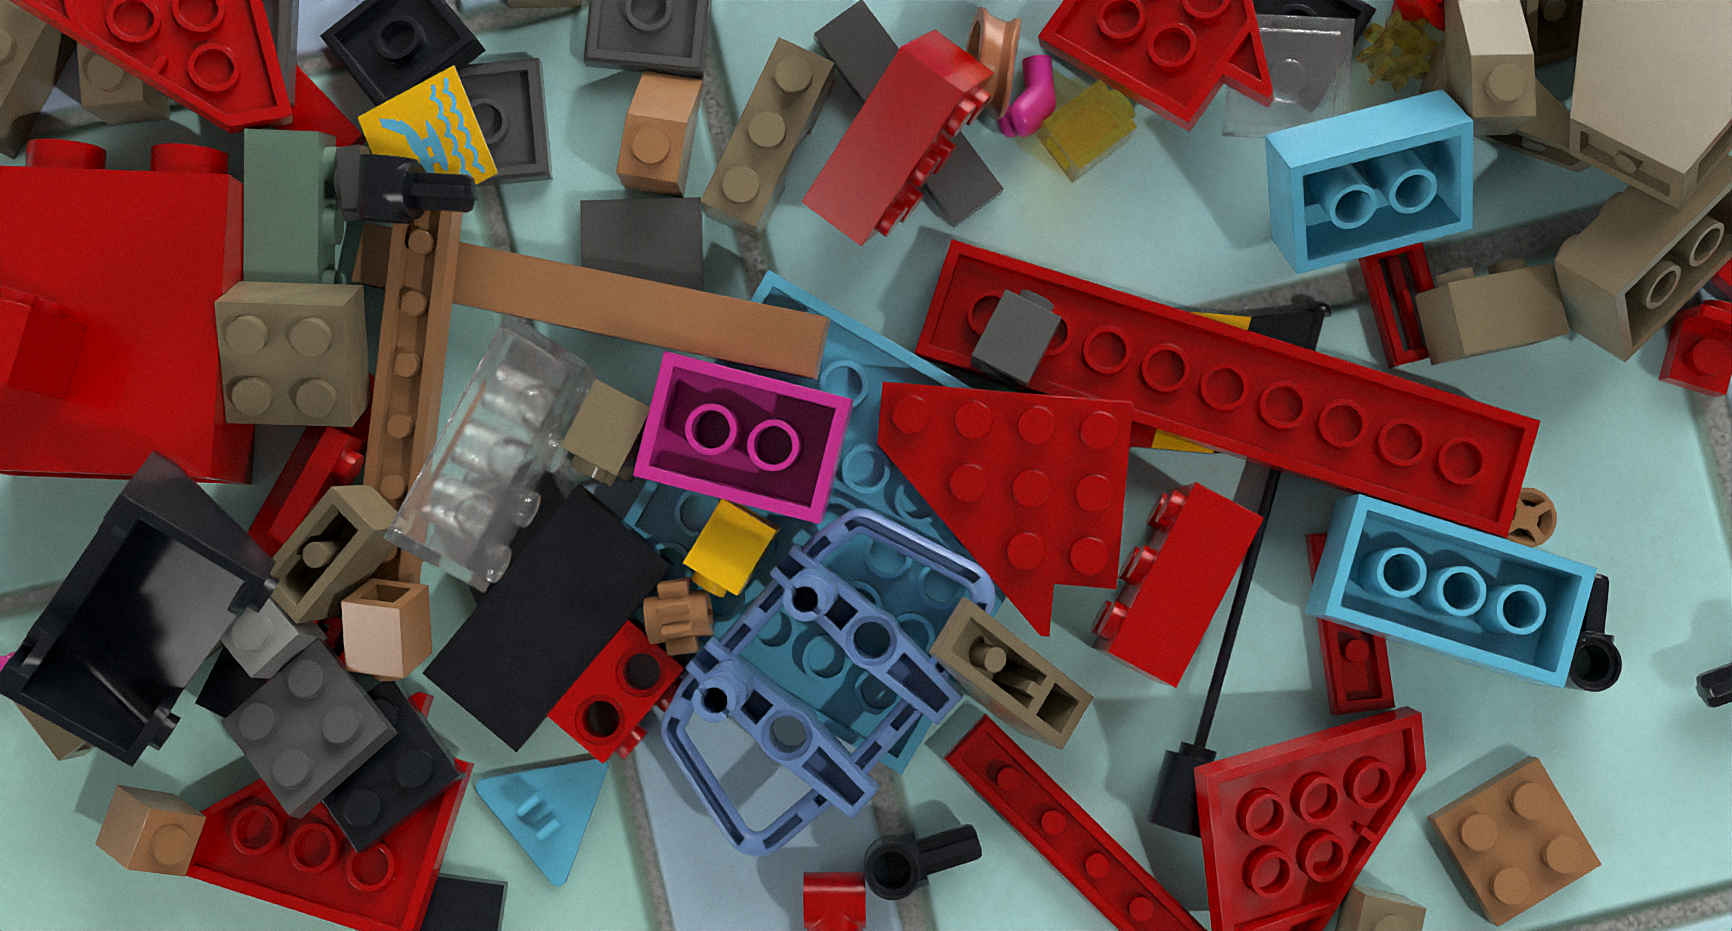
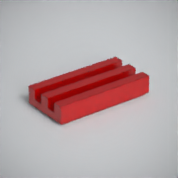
(1382, 306)

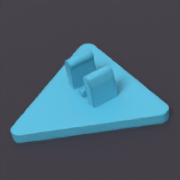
(547, 810)

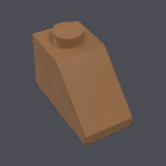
(659, 134)

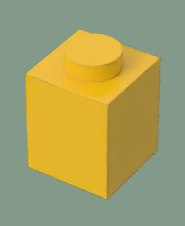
(730, 548)

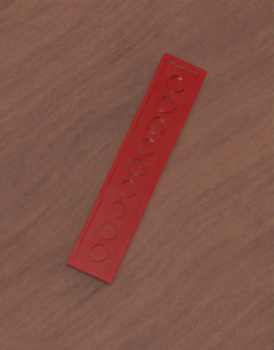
(1247, 393)

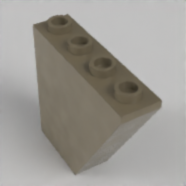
(1654, 92)

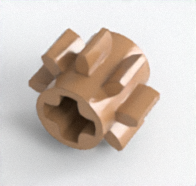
(678, 616)

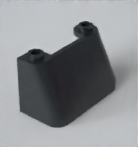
(139, 614)

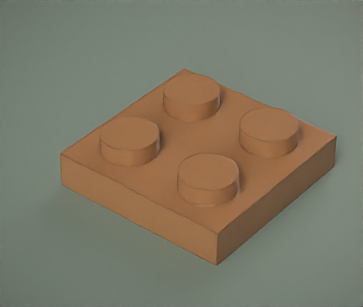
(1514, 840)

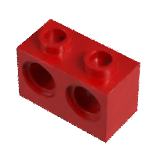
(609, 681)

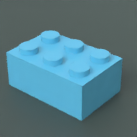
(1370, 180)

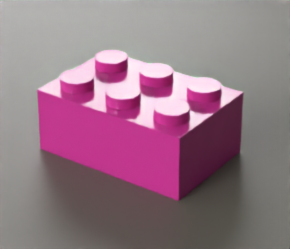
(743, 437)

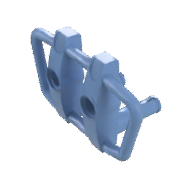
(729, 685)

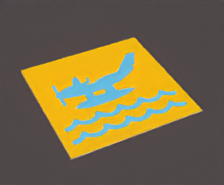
(432, 126)

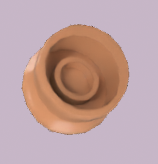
(995, 46)

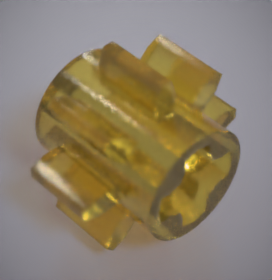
(1410, 38)

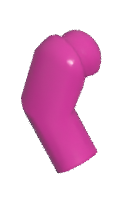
(1035, 103)

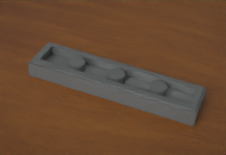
(861, 56)

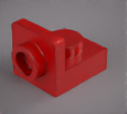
(1700, 349)

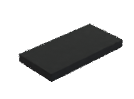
(548, 617)

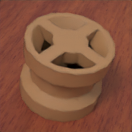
(1534, 517)

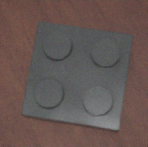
(309, 728)

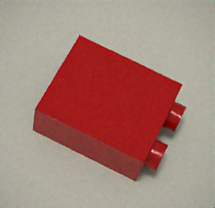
(142, 270)

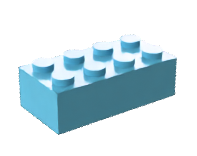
(1451, 590)

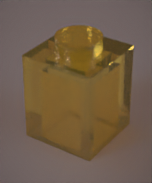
(1088, 129)

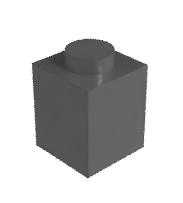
(1016, 338)

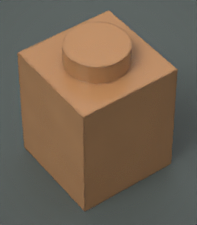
(386, 628)
(150, 831)

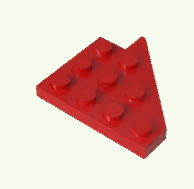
(1164, 51)
(197, 52)
(1018, 481)
(1302, 818)
(313, 867)

